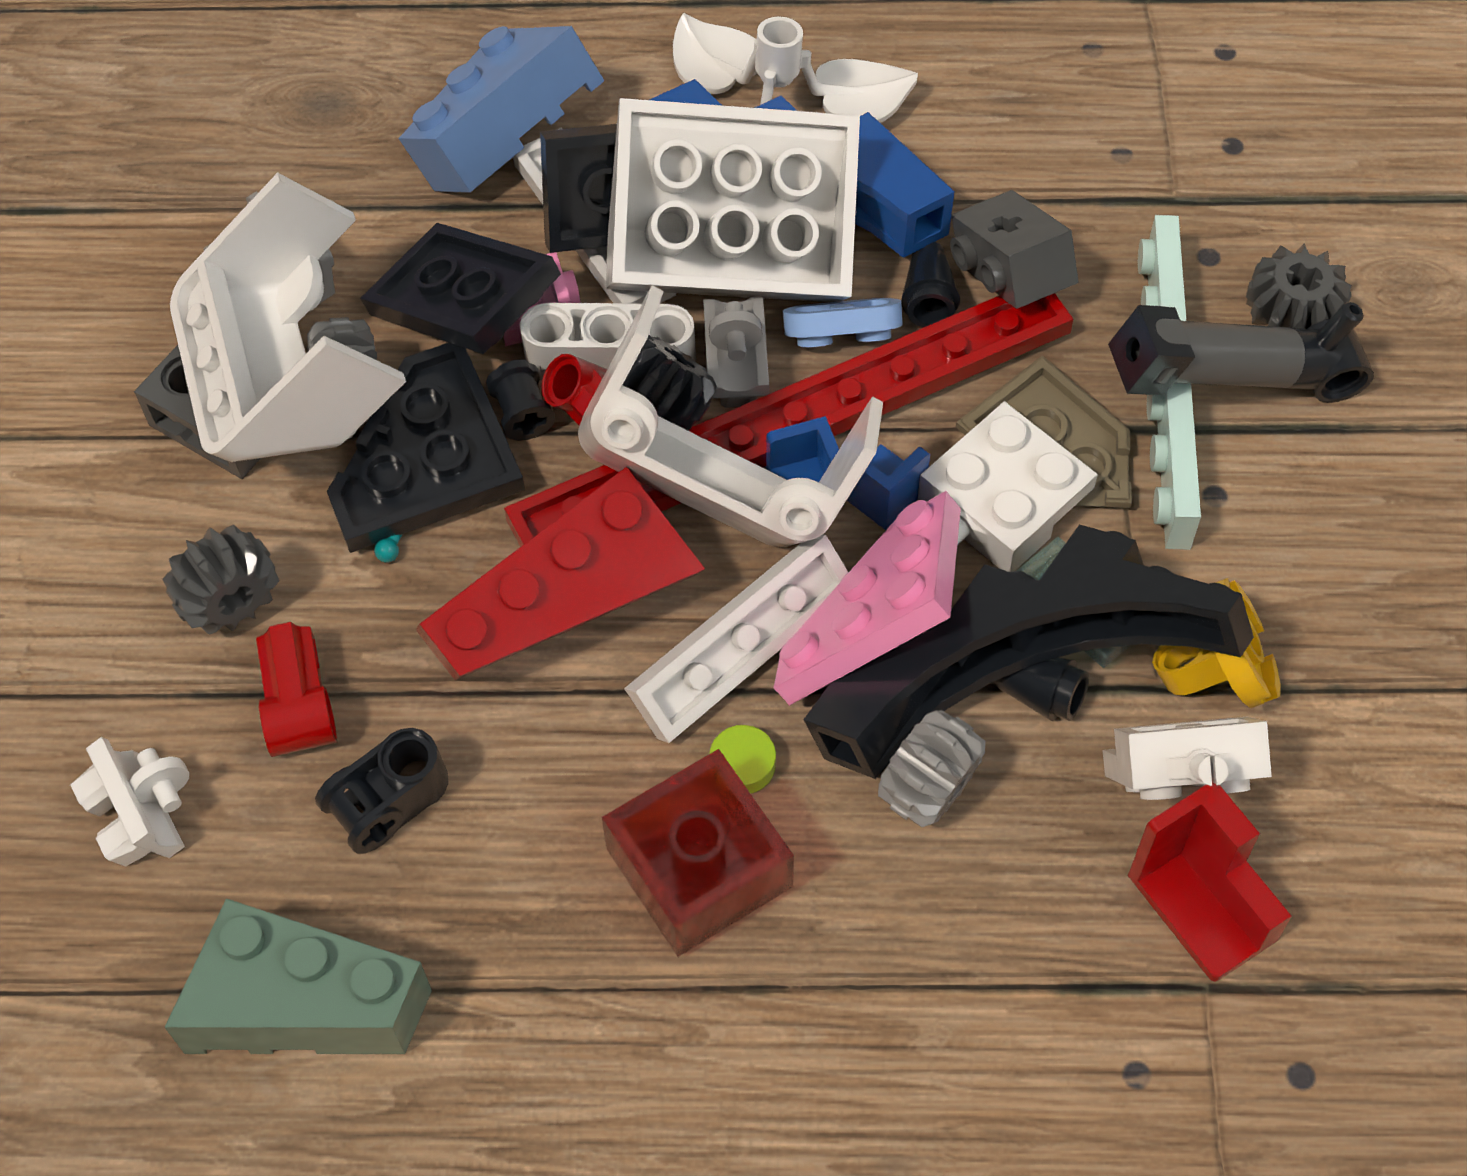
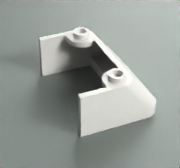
(242, 339)
(626, 432)

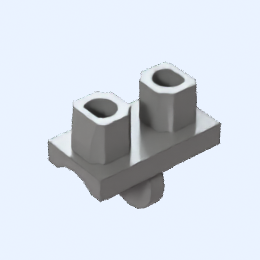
(736, 350)

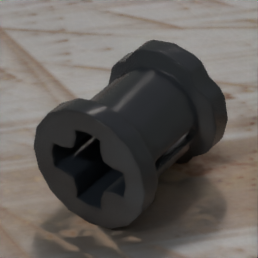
(520, 400)

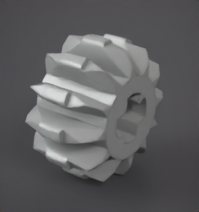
(931, 768)

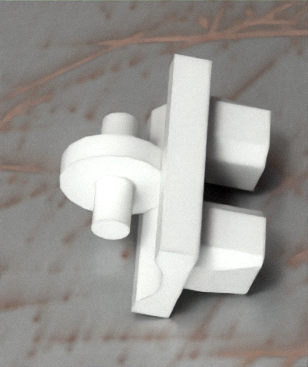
(141, 792)

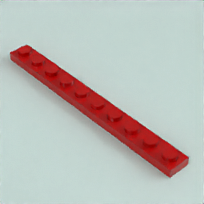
(891, 373)

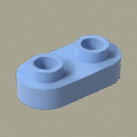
(867, 318)

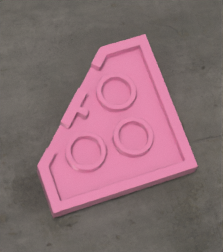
(881, 603)

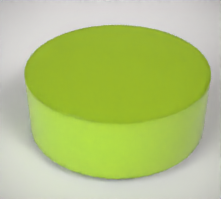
(749, 754)

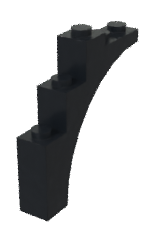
(1007, 621)

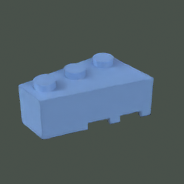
(494, 101)

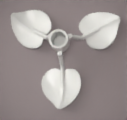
(724, 55)

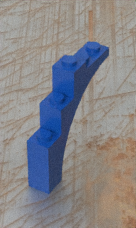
(895, 190)

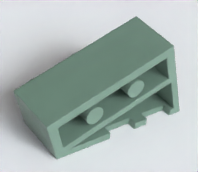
(295, 987)

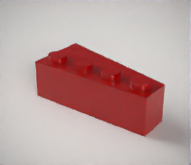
(576, 569)

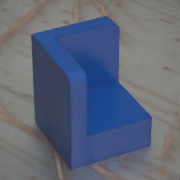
(801, 450)
(889, 485)

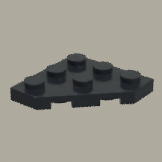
(425, 453)

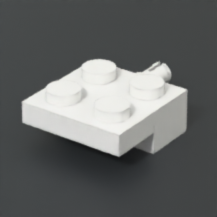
(1008, 486)
(1187, 753)

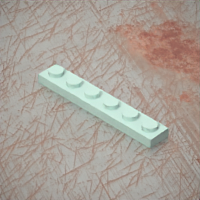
(1174, 448)

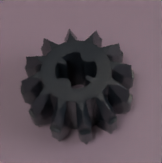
(671, 382)

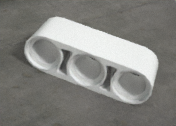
(587, 327)

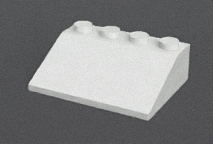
(733, 201)

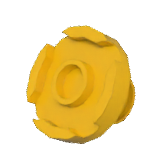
(1250, 676)

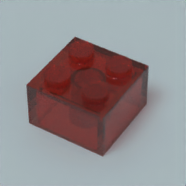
(698, 852)

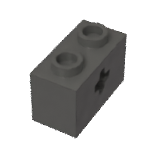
(1014, 248)

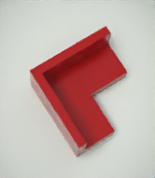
(1201, 884)

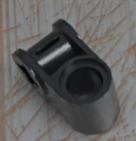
(381, 791)

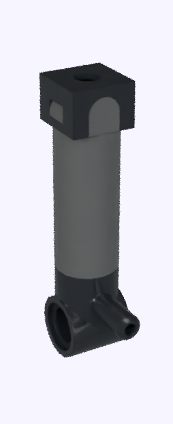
(1161, 350)

